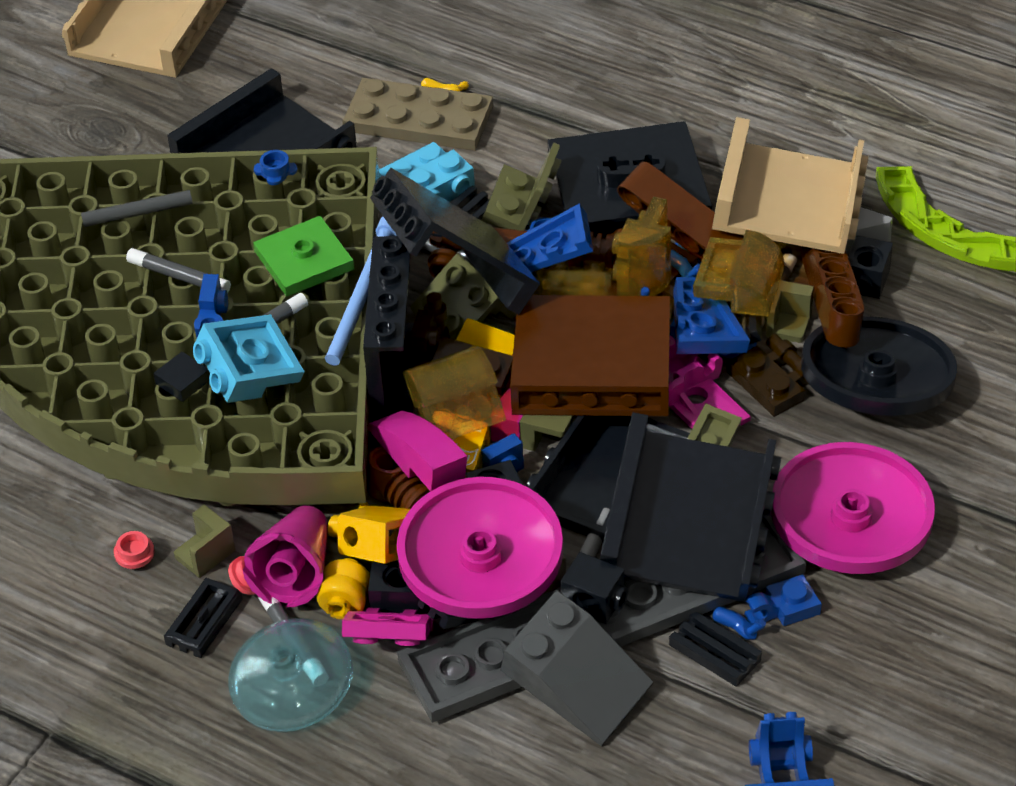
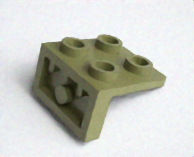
(517, 194)
(464, 294)

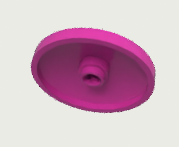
(852, 507)
(480, 547)

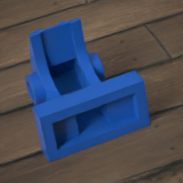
(783, 746)

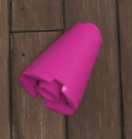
(289, 558)

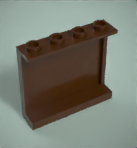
(591, 356)

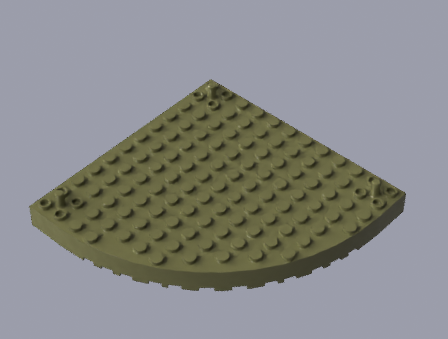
(93, 329)

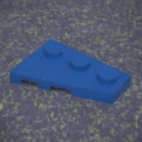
(554, 240)
(705, 323)

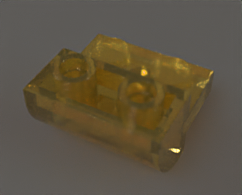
(643, 252)
(741, 273)
(575, 280)
(456, 392)

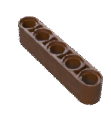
(686, 215)
(835, 295)

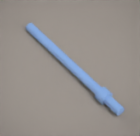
(355, 305)

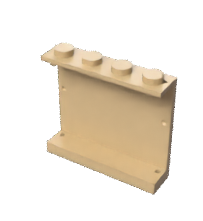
(140, 33)
(790, 194)

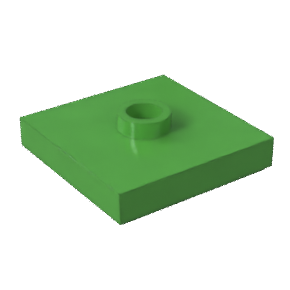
(303, 256)

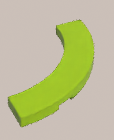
(937, 228)

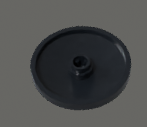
(887, 373)

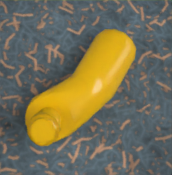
(427, 82)

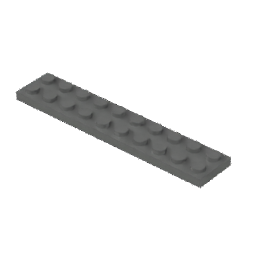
(465, 663)

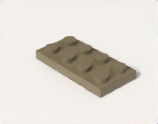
(419, 113)

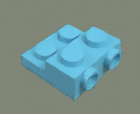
(436, 170)
(246, 357)

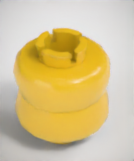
(343, 587)

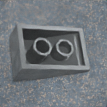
(575, 668)

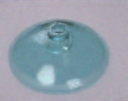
(292, 691)

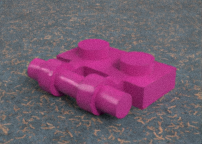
(404, 627)

